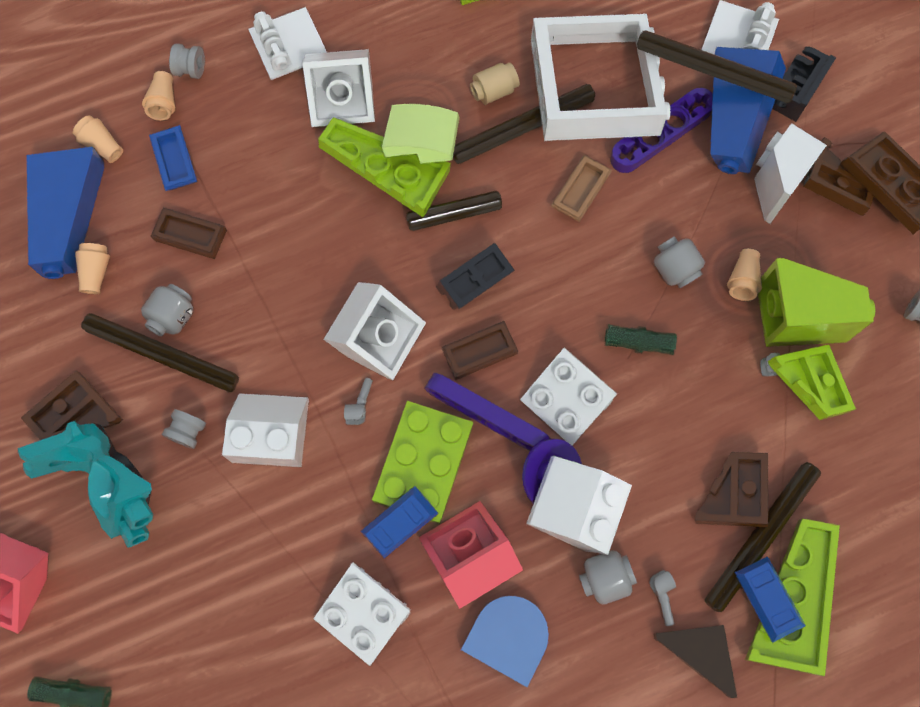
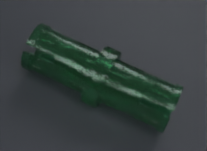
(640, 339)
(68, 693)

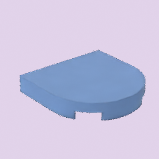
(509, 637)

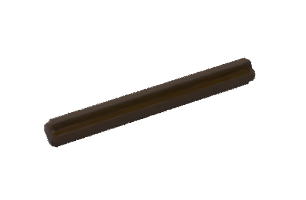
(717, 66)
(518, 125)
(160, 352)
(763, 537)

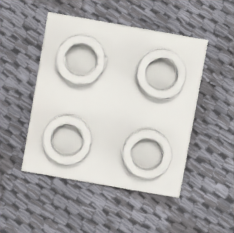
(741, 27)
(285, 41)
(568, 396)
(362, 614)

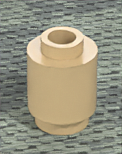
(494, 83)

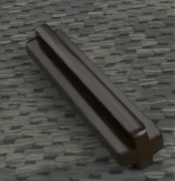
(455, 210)

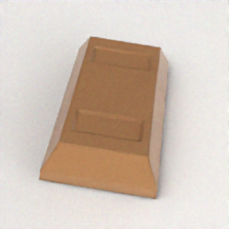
(581, 188)

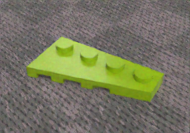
(398, 176)
(809, 580)

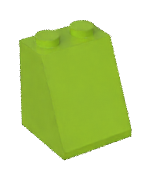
(811, 306)

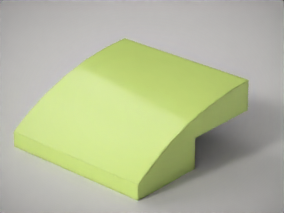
(421, 131)

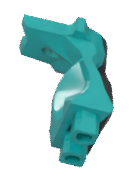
(114, 484)

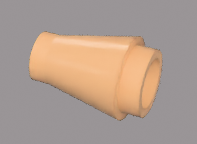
(159, 98)
(94, 134)
(91, 266)
(746, 277)

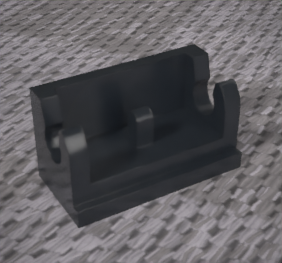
(807, 77)
(475, 277)

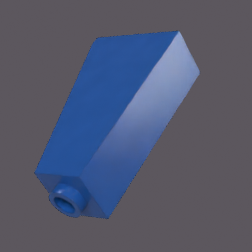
(740, 113)
(60, 207)

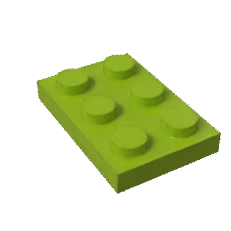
(424, 455)

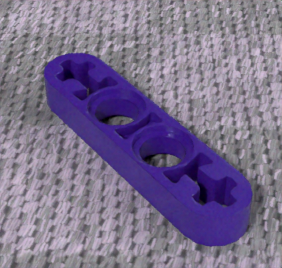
(669, 134)
(484, 412)

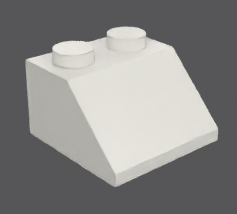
(339, 87)
(784, 167)
(375, 329)
(266, 430)
(579, 505)

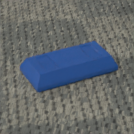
(173, 158)
(399, 522)
(770, 599)

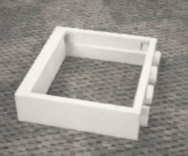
(598, 122)

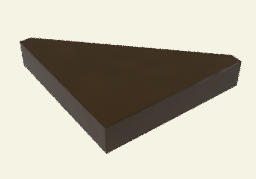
(704, 652)

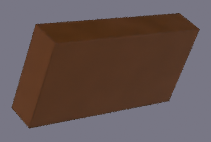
(188, 233)
(479, 350)

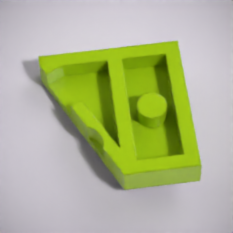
(815, 380)

